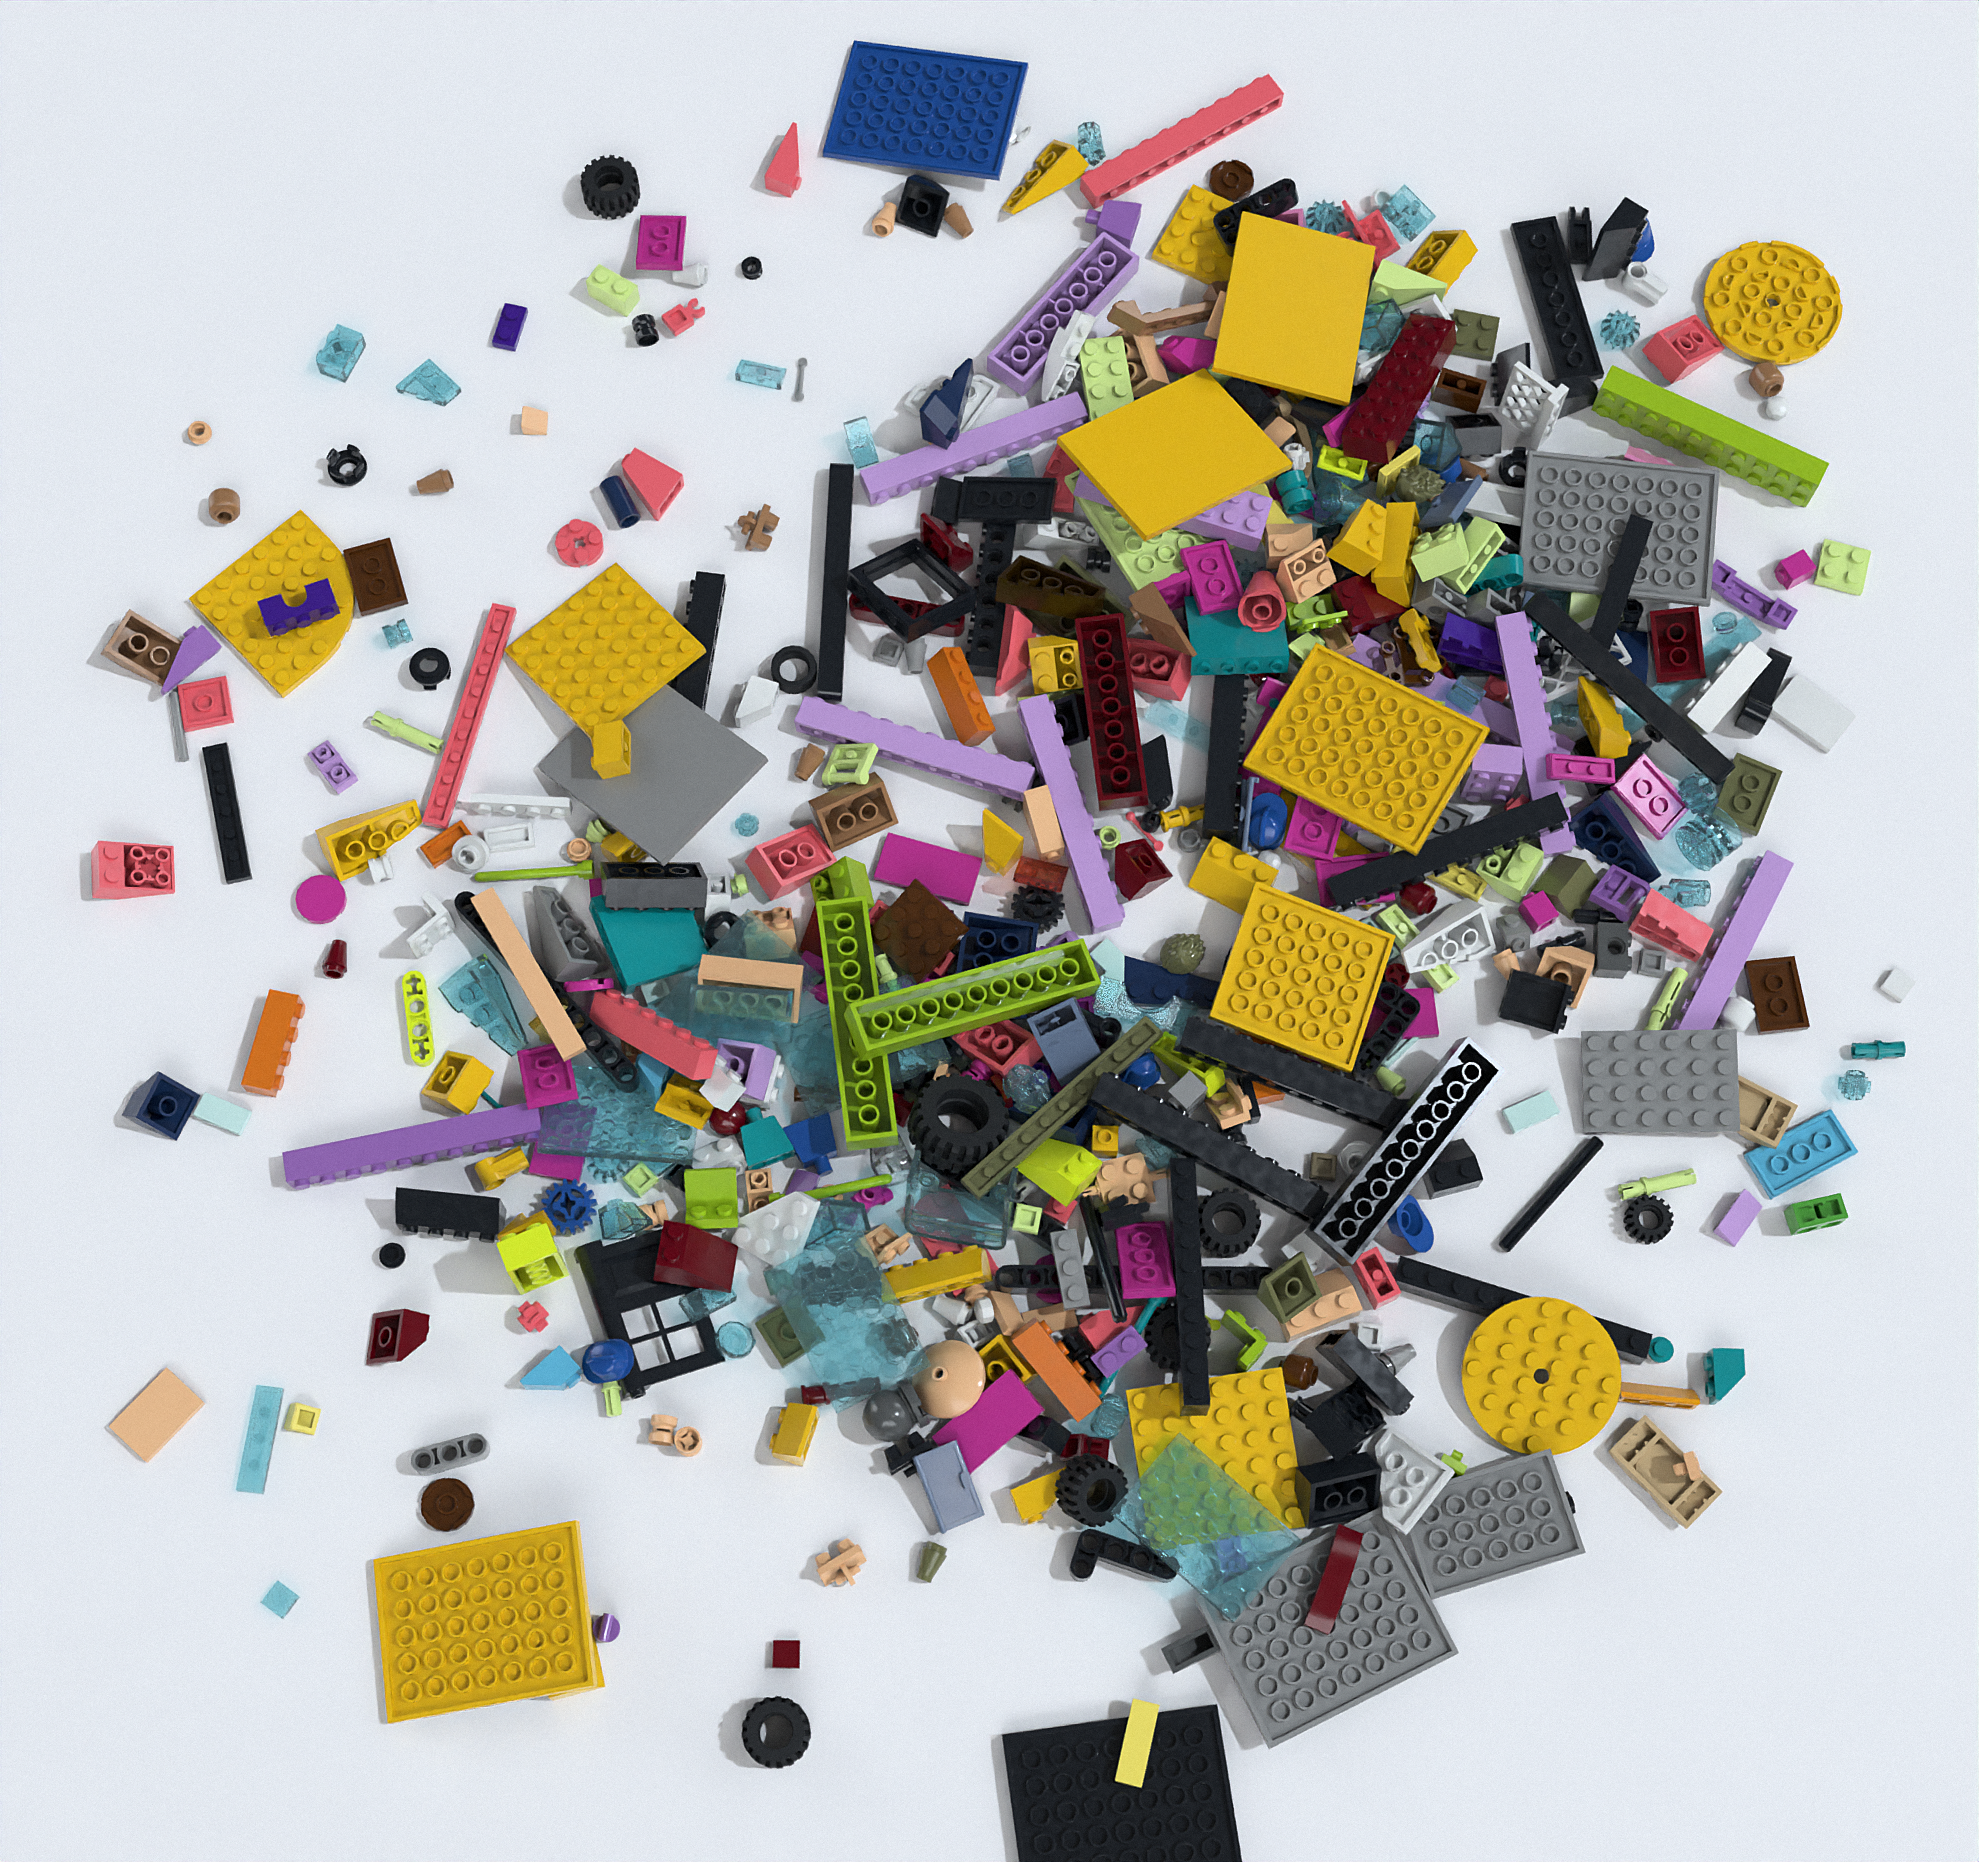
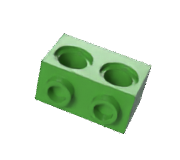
(1815, 1214)

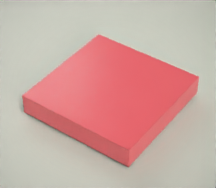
(205, 703)

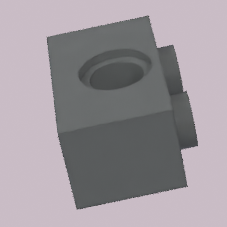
(1608, 964)

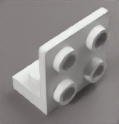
(438, 927)

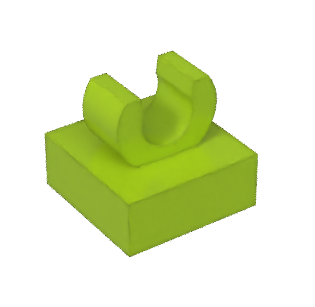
(1454, 1462)

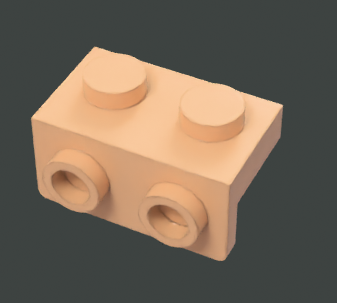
(887, 1243)

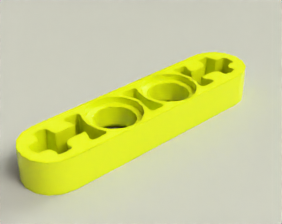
(422, 1017)

